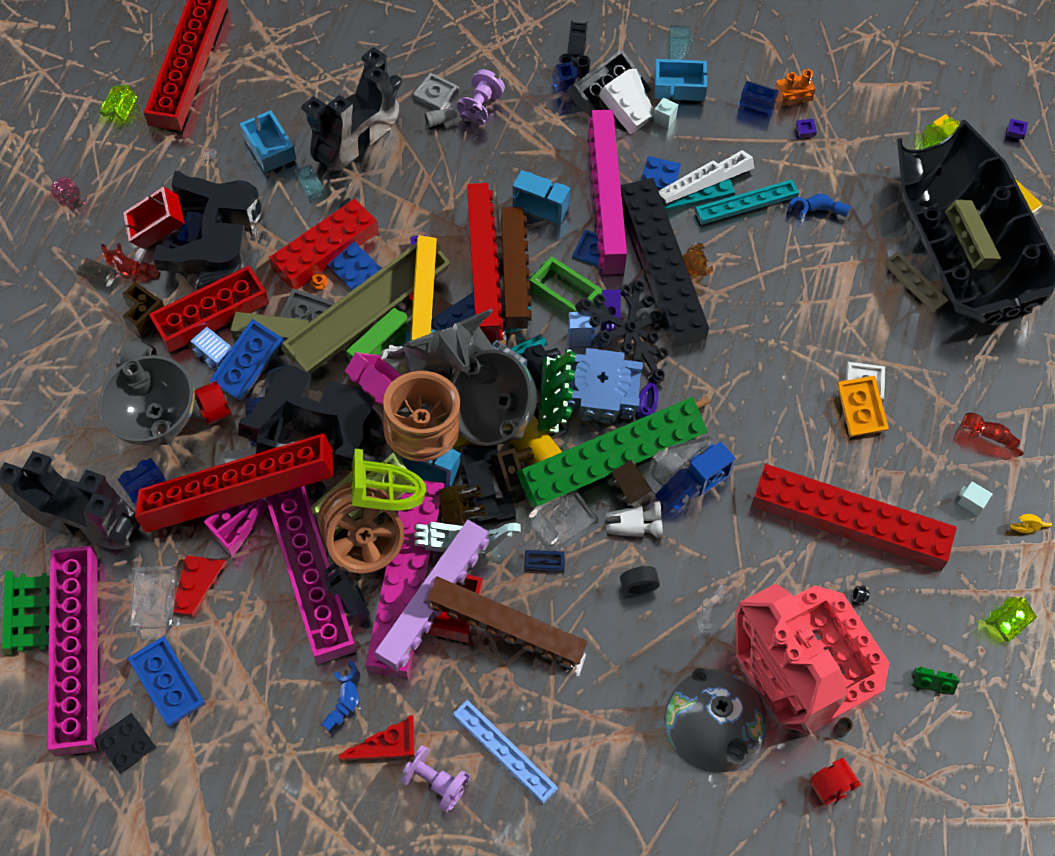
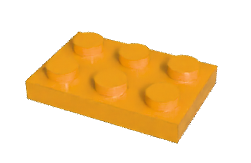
(862, 406)

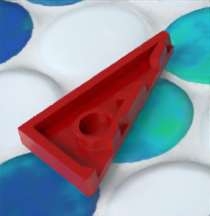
(392, 743)

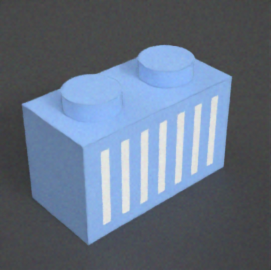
(579, 330)
(210, 347)

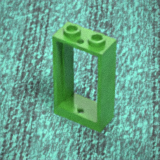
(569, 274)
(386, 332)

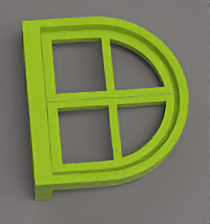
(360, 483)

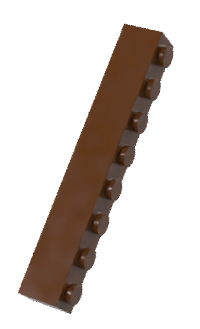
(514, 268)
(504, 621)

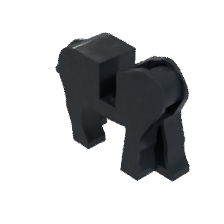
(362, 115)
(227, 213)
(342, 415)
(69, 503)

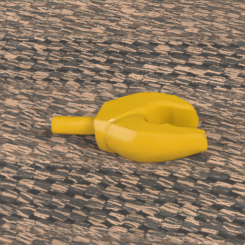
(1030, 523)

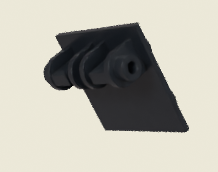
(125, 742)

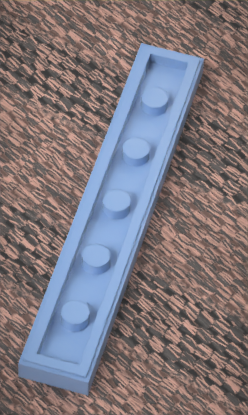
(505, 752)

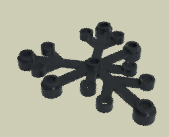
(629, 328)

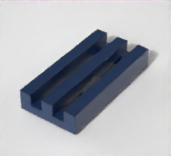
(549, 567)

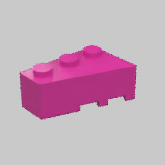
(234, 524)

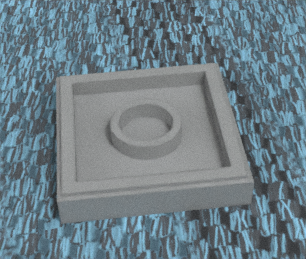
(435, 92)

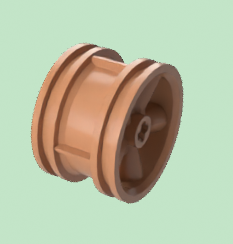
(418, 436)
(374, 543)

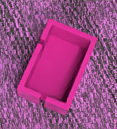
(372, 374)

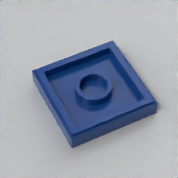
(587, 249)

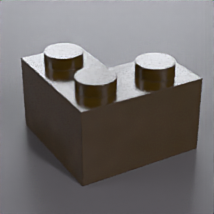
(141, 305)

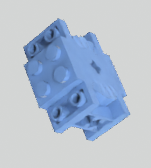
(604, 386)

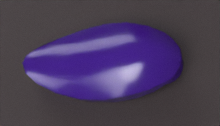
(648, 400)

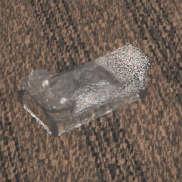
(153, 601)

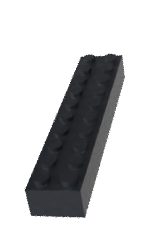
(663, 263)

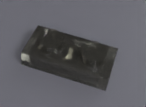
(96, 272)

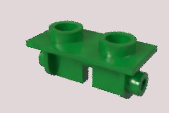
(941, 682)

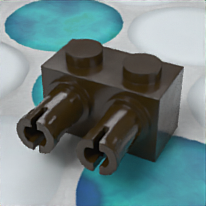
(507, 464)
(633, 484)
(457, 506)

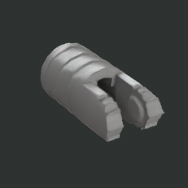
(439, 116)

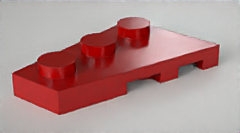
(195, 581)

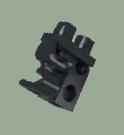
(351, 594)

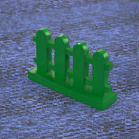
(551, 394)
(23, 621)

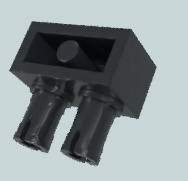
(535, 357)

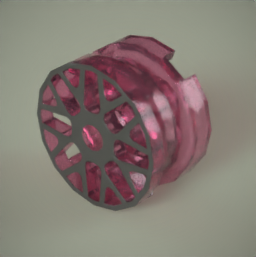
(64, 189)

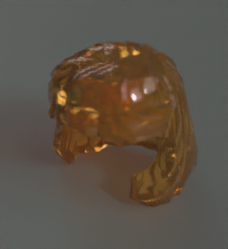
(696, 261)

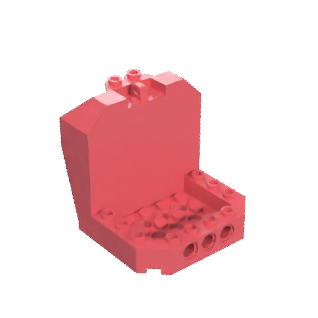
(790, 665)

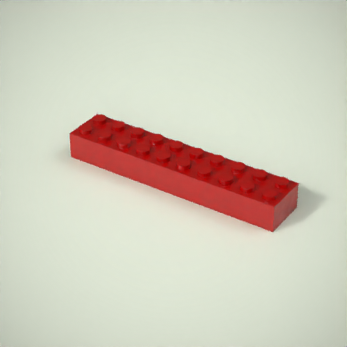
(184, 63)
(484, 264)
(234, 483)
(854, 517)

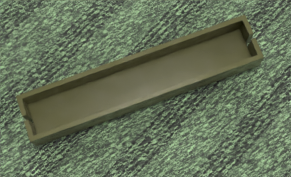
(357, 311)

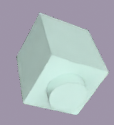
(665, 113)
(974, 498)

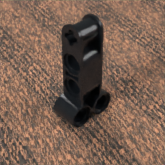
(576, 49)

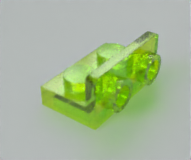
(118, 102)
(937, 133)
(1012, 617)

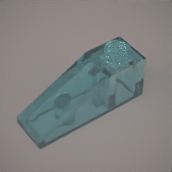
(679, 41)

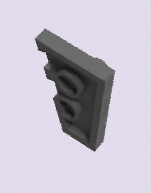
(304, 306)

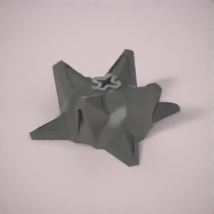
(446, 348)

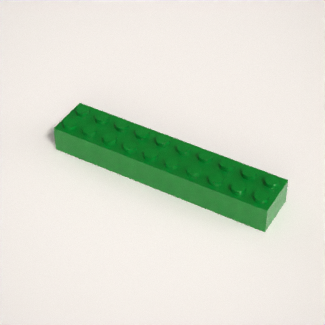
(610, 451)

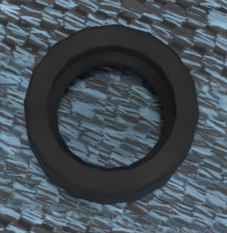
(639, 581)

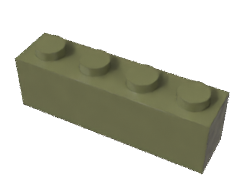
(972, 234)
(281, 326)

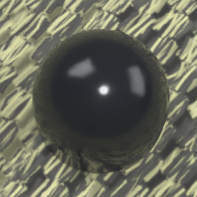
(320, 490)

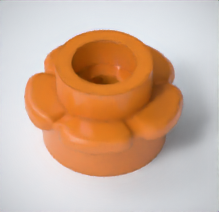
(319, 286)

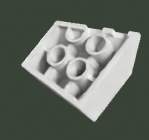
(628, 100)

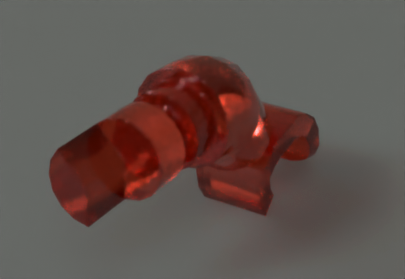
(126, 265)
(991, 430)

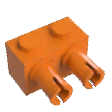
(795, 88)

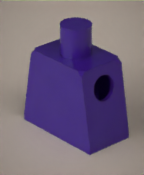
(613, 304)

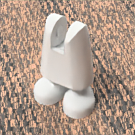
(633, 521)

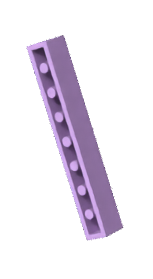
(417, 617)

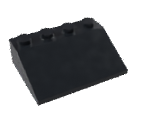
(587, 90)

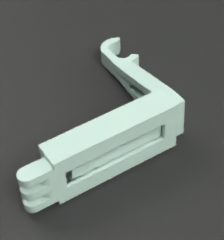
(439, 535)

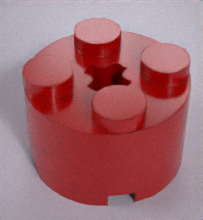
(212, 402)
(834, 782)

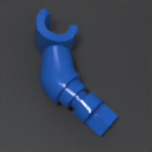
(816, 203)
(348, 697)

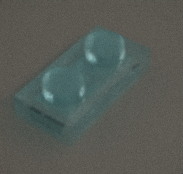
(309, 182)

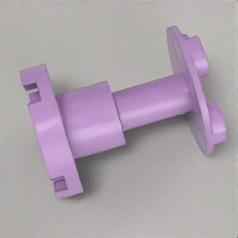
(486, 88)
(442, 783)

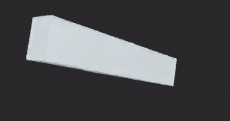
(707, 176)

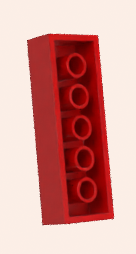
(323, 243)
(209, 307)

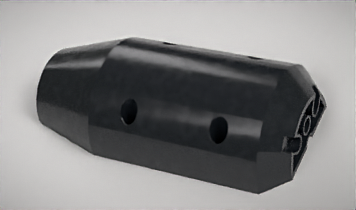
(972, 170)

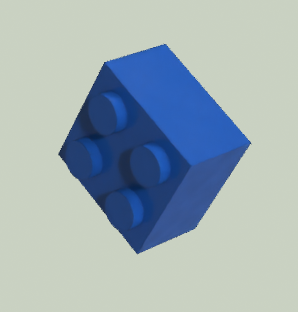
(712, 466)

